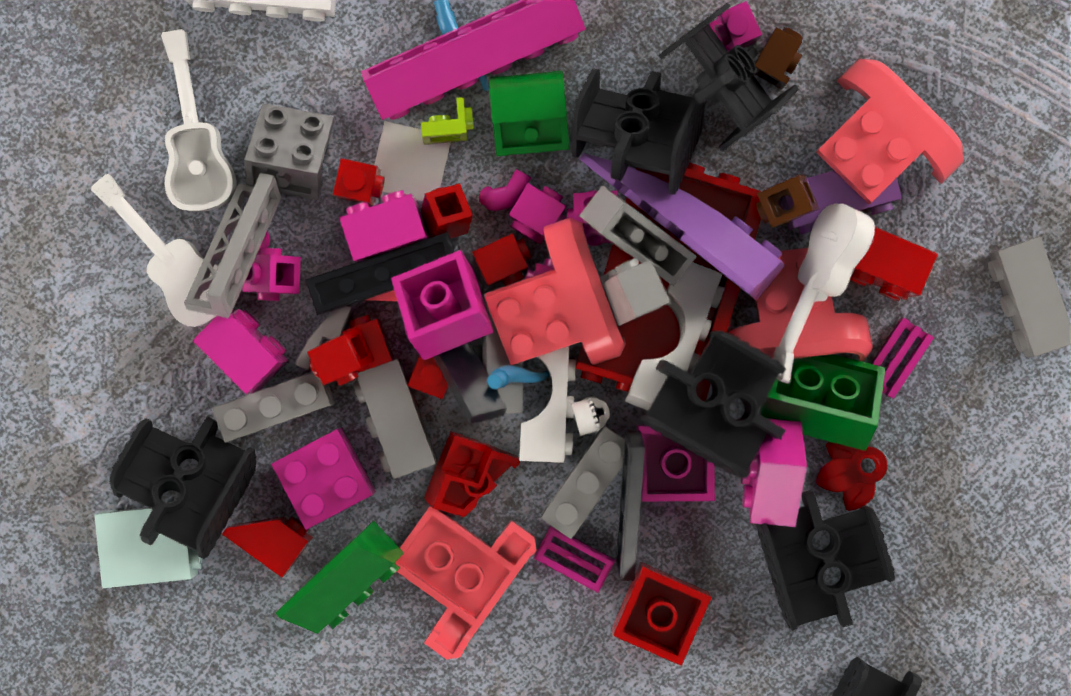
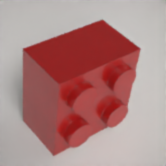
(894, 266)
(661, 613)

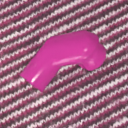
(505, 196)

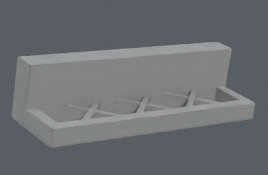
(237, 254)

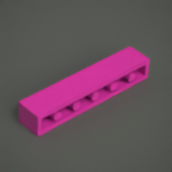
(469, 53)

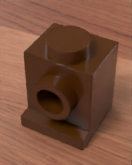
(779, 56)
(770, 201)

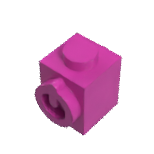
(535, 210)

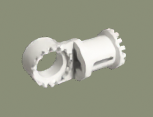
(585, 416)

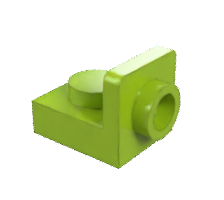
(444, 129)

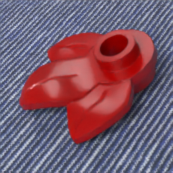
(848, 476)

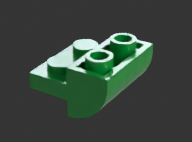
(529, 113)

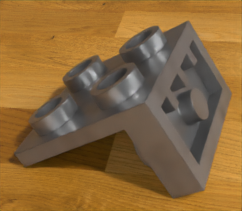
(289, 147)

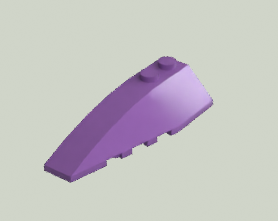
(700, 227)

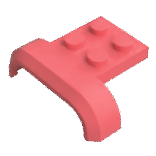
(887, 133)
(558, 305)
(824, 329)
(461, 574)

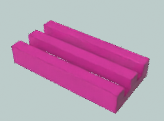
(915, 332)
(602, 573)

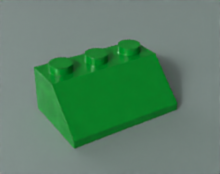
(831, 398)
(343, 581)

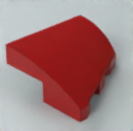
(466, 474)

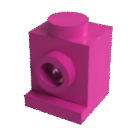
(737, 27)

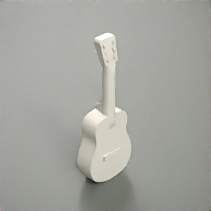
(197, 170)
(835, 248)
(173, 264)

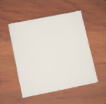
(408, 162)

